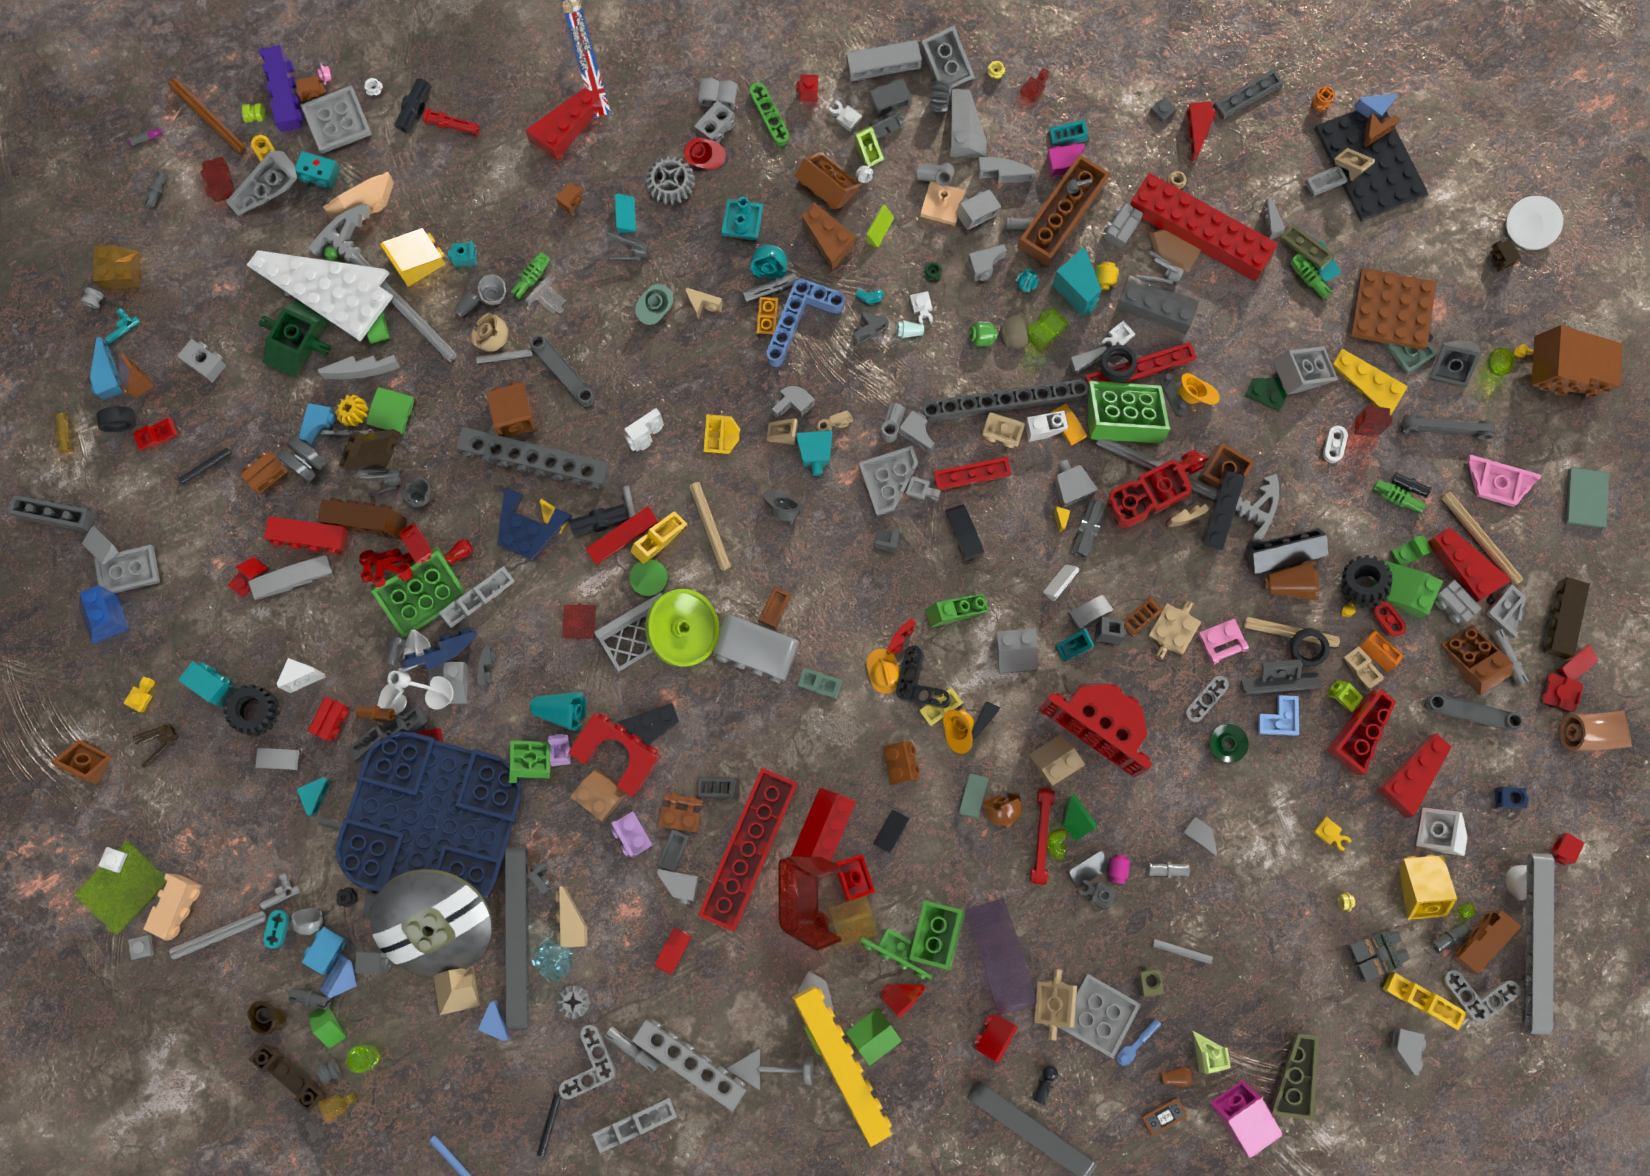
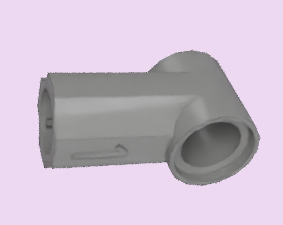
(933, 173)
(892, 421)

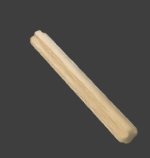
(710, 526)
(1285, 630)

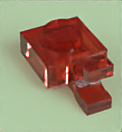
(1034, 87)

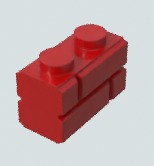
(329, 719)

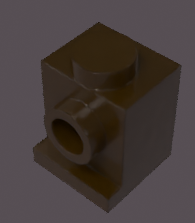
(1504, 254)

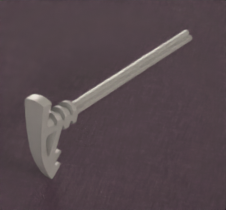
(347, 248)
(1269, 491)

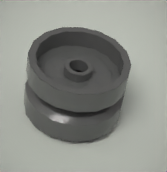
(301, 459)

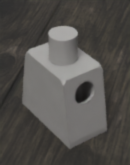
(1073, 484)

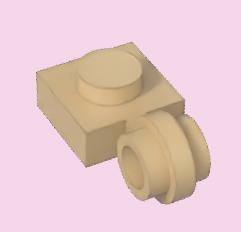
(838, 420)

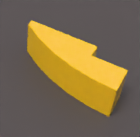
(658, 537)

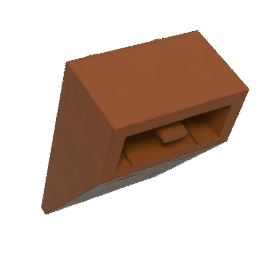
(1478, 659)

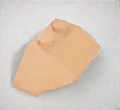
(372, 192)

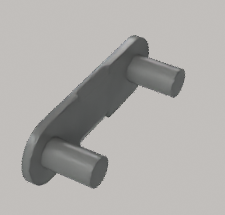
(1176, 401)

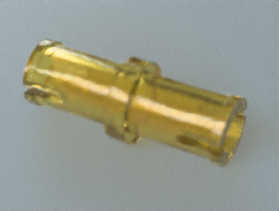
(63, 432)

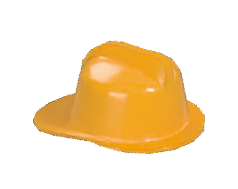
(1196, 390)
(883, 671)
(958, 730)

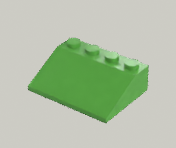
(1127, 412)
(419, 599)

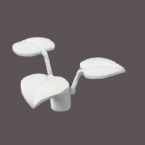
(438, 694)

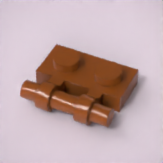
(680, 819)

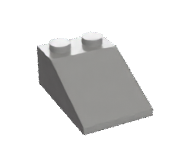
(946, 57)
(1304, 369)

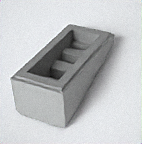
(1273, 221)
(1082, 361)

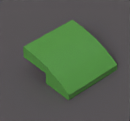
(390, 410)

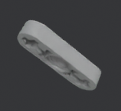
(1201, 713)

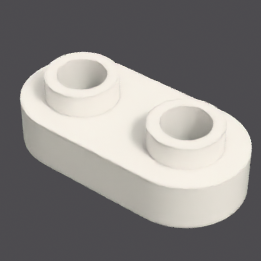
(1334, 445)

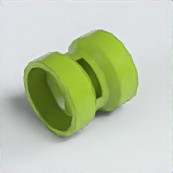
(253, 112)

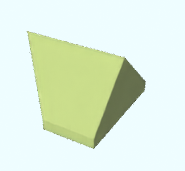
(1210, 1055)

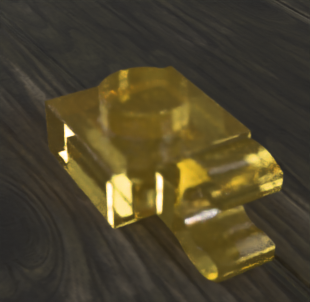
(334, 1106)

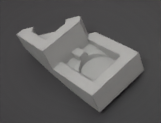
(1202, 834)

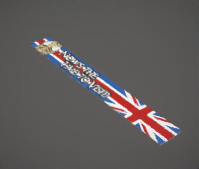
(585, 52)

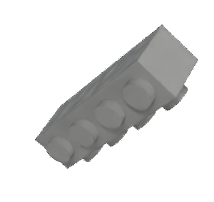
(883, 60)

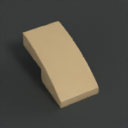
(1363, 669)

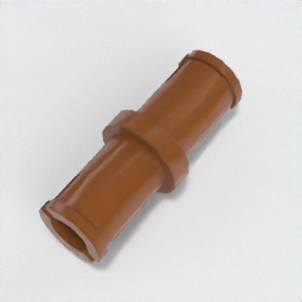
(375, 713)

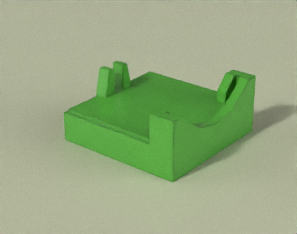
(529, 760)

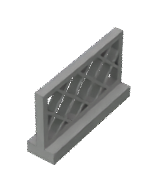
(621, 623)

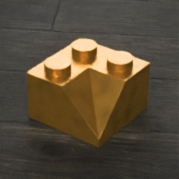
(116, 267)

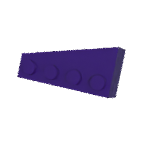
(282, 88)

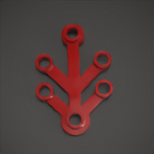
(369, 558)

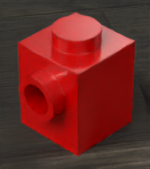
(808, 88)

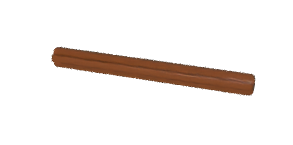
(206, 115)

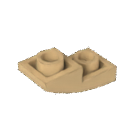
(1181, 518)

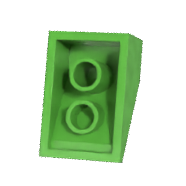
(1412, 590)

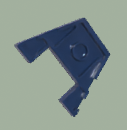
(523, 534)

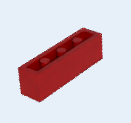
(306, 534)

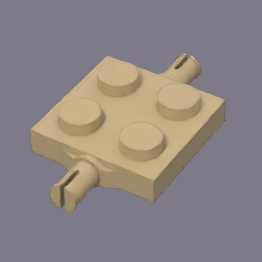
(1174, 629)
(1055, 1004)

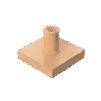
(942, 203)

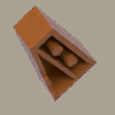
(1486, 940)

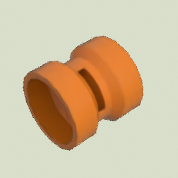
(1323, 98)

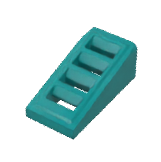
(1077, 138)

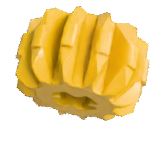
(351, 410)

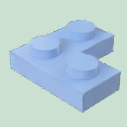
(1286, 720)

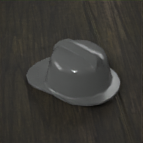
(783, 505)

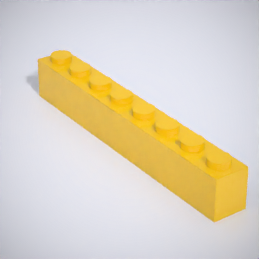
(842, 1066)

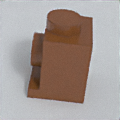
(310, 88)
(570, 198)

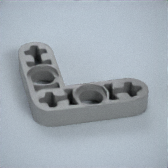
(1483, 1002)
(594, 1072)

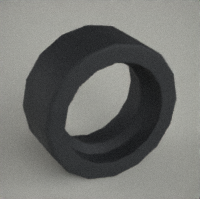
(1119, 350)
(116, 419)
(1306, 632)

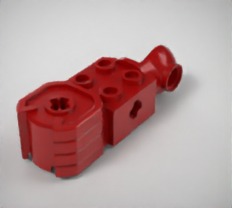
(1155, 490)

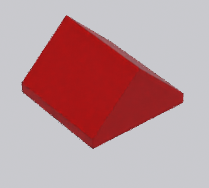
(854, 878)

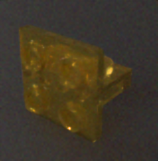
(853, 920)

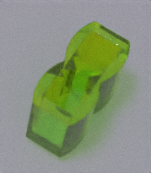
(1046, 329)

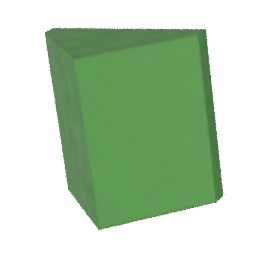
(873, 1036)

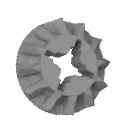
(580, 1008)

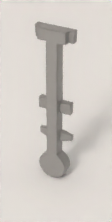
(345, 432)

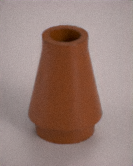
(1178, 1077)

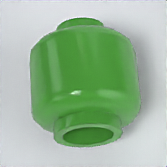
(982, 333)

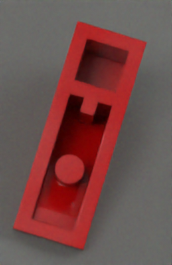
(1199, 121)

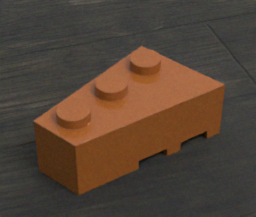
(828, 234)

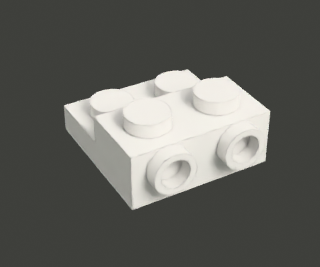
(639, 432)

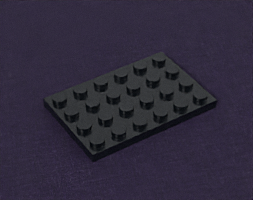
(1388, 181)

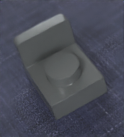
(541, 882)

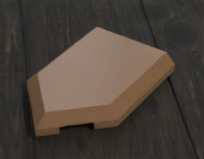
(1173, 249)

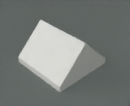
(298, 675)

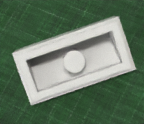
(1060, 582)

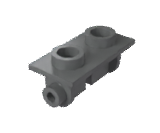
(892, 122)

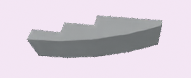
(351, 368)
(289, 577)
(476, 597)
(634, 1125)

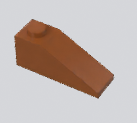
(132, 377)

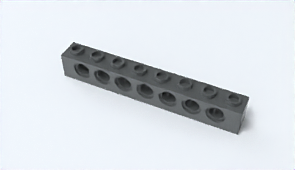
(470, 438)

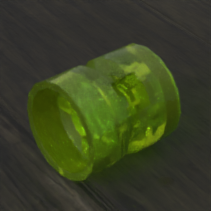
(362, 1058)

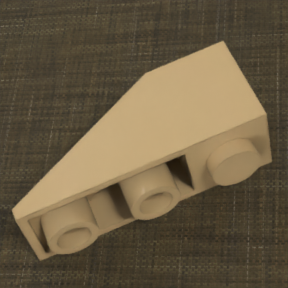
(572, 926)

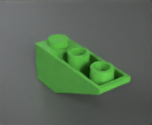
(956, 609)

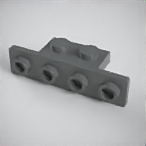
(1280, 677)

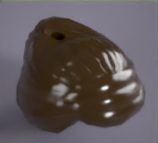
(266, 1017)

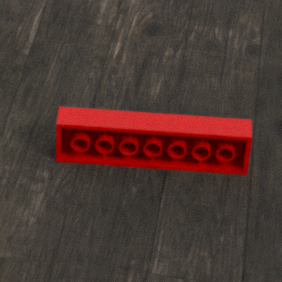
(1203, 226)
(748, 849)

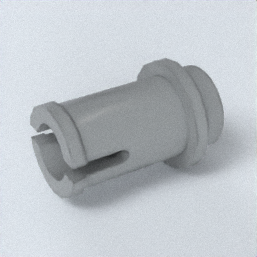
(1017, 223)

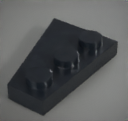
(651, 723)

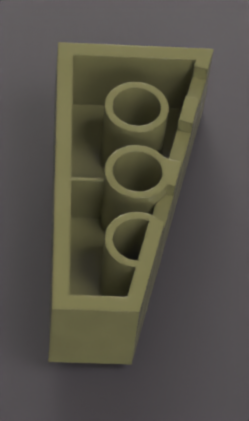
(1298, 1080)

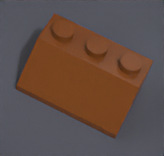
(827, 180)

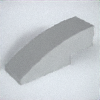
(1005, 170)

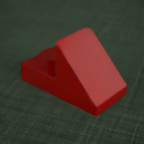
(248, 571)

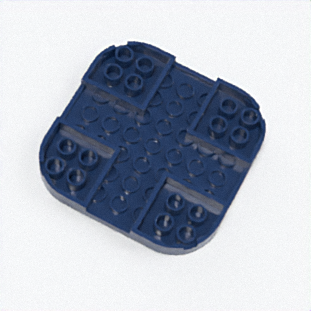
(430, 810)

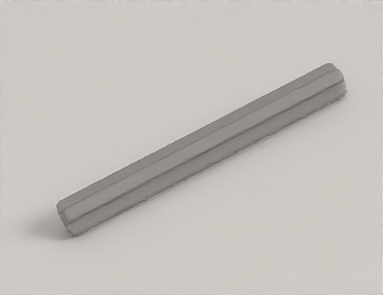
(217, 935)

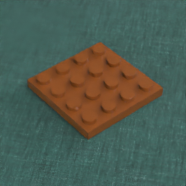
(1393, 309)

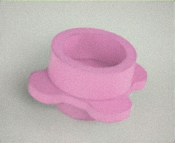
(324, 73)

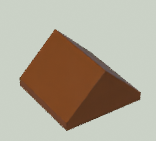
(83, 761)

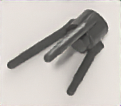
(639, 248)
(390, 477)

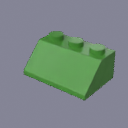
(937, 935)

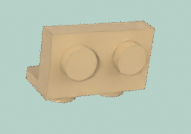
(1003, 429)

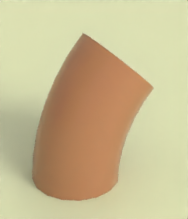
(1595, 731)

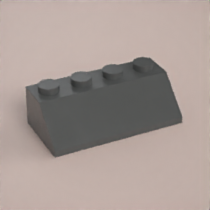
(1158, 304)

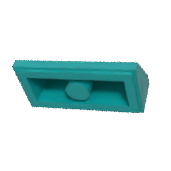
(625, 213)

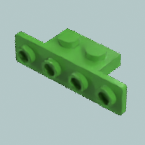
(896, 947)

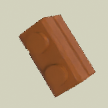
(263, 471)

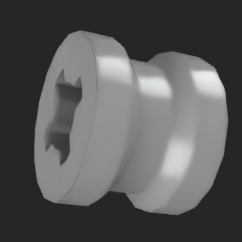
(92, 298)

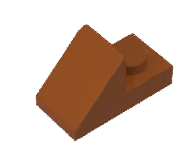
(1377, 129)

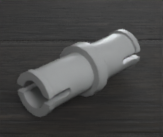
(1168, 869)

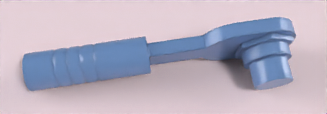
(1128, 1053)

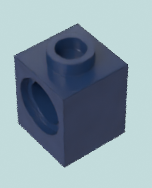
(1502, 798)

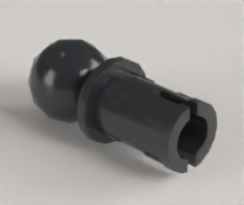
(1050, 1074)

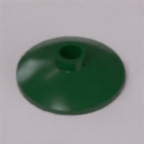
(1238, 743)

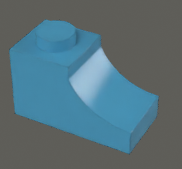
(315, 420)

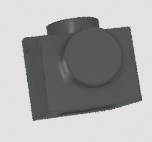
(1110, 631)

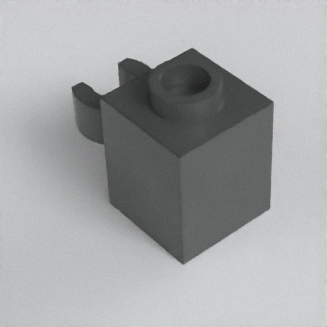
(1099, 894)

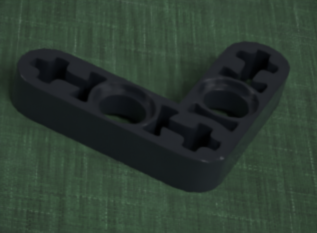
(915, 689)

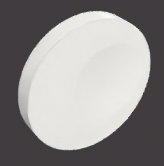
(1534, 223)

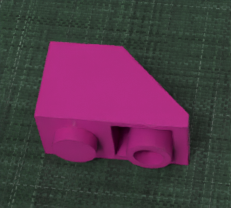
(1061, 158)

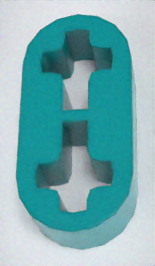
(280, 930)

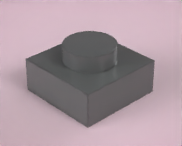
(1163, 109)

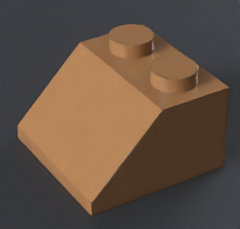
(598, 794)

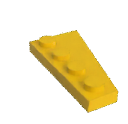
(1370, 381)

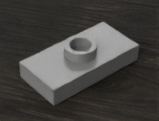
(1326, 180)

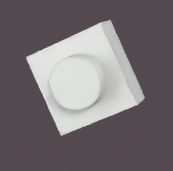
(113, 859)

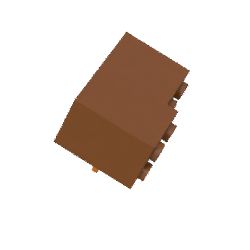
(1575, 362)

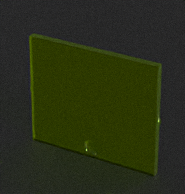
(122, 895)

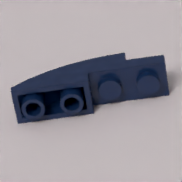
(446, 649)

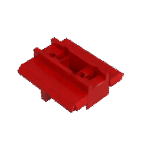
(1562, 692)

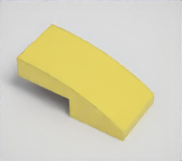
(935, 714)

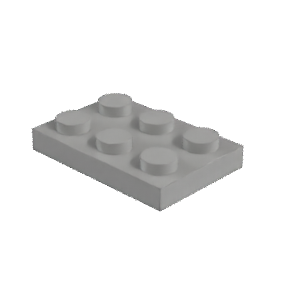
(128, 570)

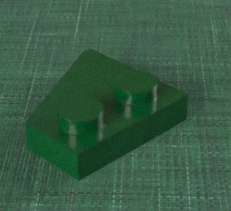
(1267, 392)

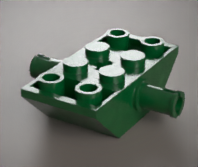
(293, 338)

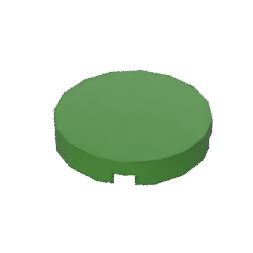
(649, 578)

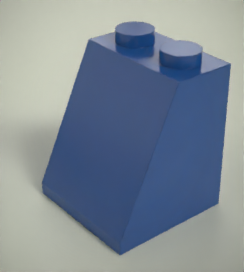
(102, 613)

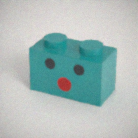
(317, 170)

